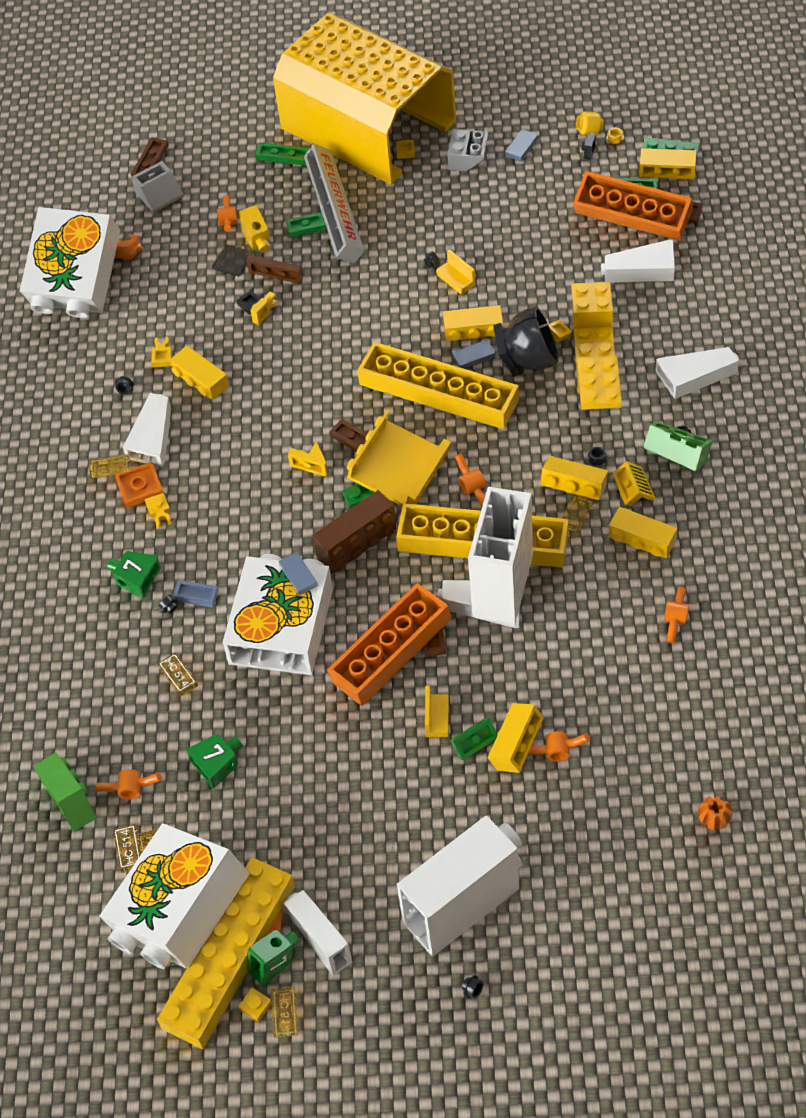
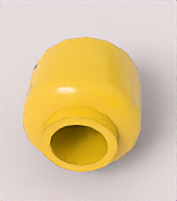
(589, 123)

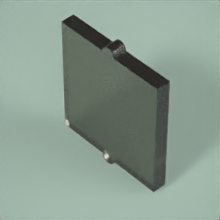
(232, 260)

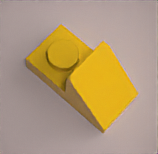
(311, 462)

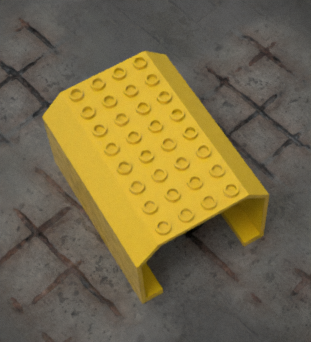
(346, 86)

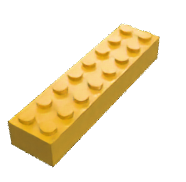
(438, 385)
(452, 531)
(222, 961)

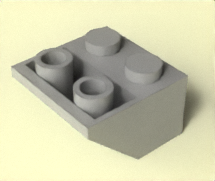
(466, 149)
(157, 186)

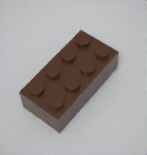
(355, 531)

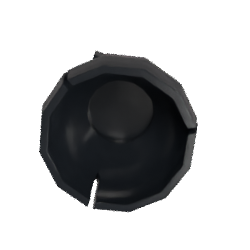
(526, 343)

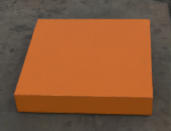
(138, 484)

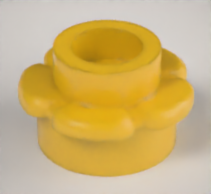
(615, 135)

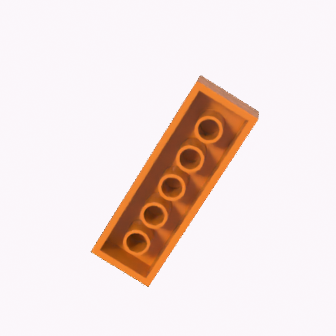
(633, 205)
(389, 644)

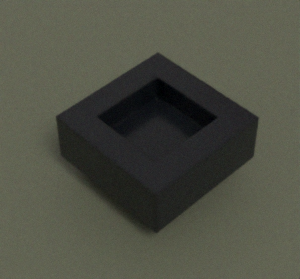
(589, 146)
(247, 301)

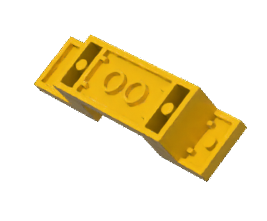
(594, 346)

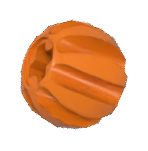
(714, 812)

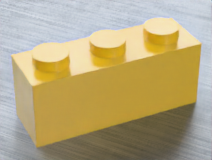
(667, 163)
(471, 322)
(199, 373)
(574, 477)
(642, 532)
(515, 737)

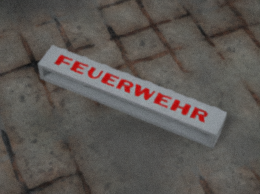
(333, 204)

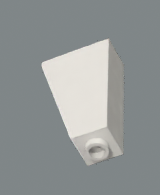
(641, 264)
(696, 370)
(150, 432)
(458, 598)
(319, 932)

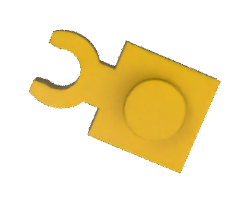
(262, 308)
(161, 354)
(158, 509)

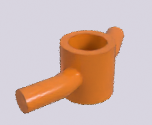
(228, 215)
(471, 480)
(676, 614)
(558, 745)
(129, 784)

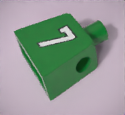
(135, 571)
(214, 758)
(270, 956)

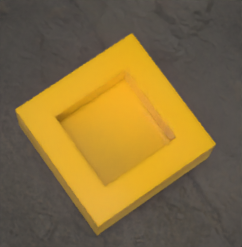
(405, 149)
(559, 331)
(255, 1004)

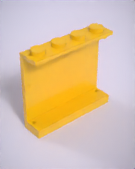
(396, 462)

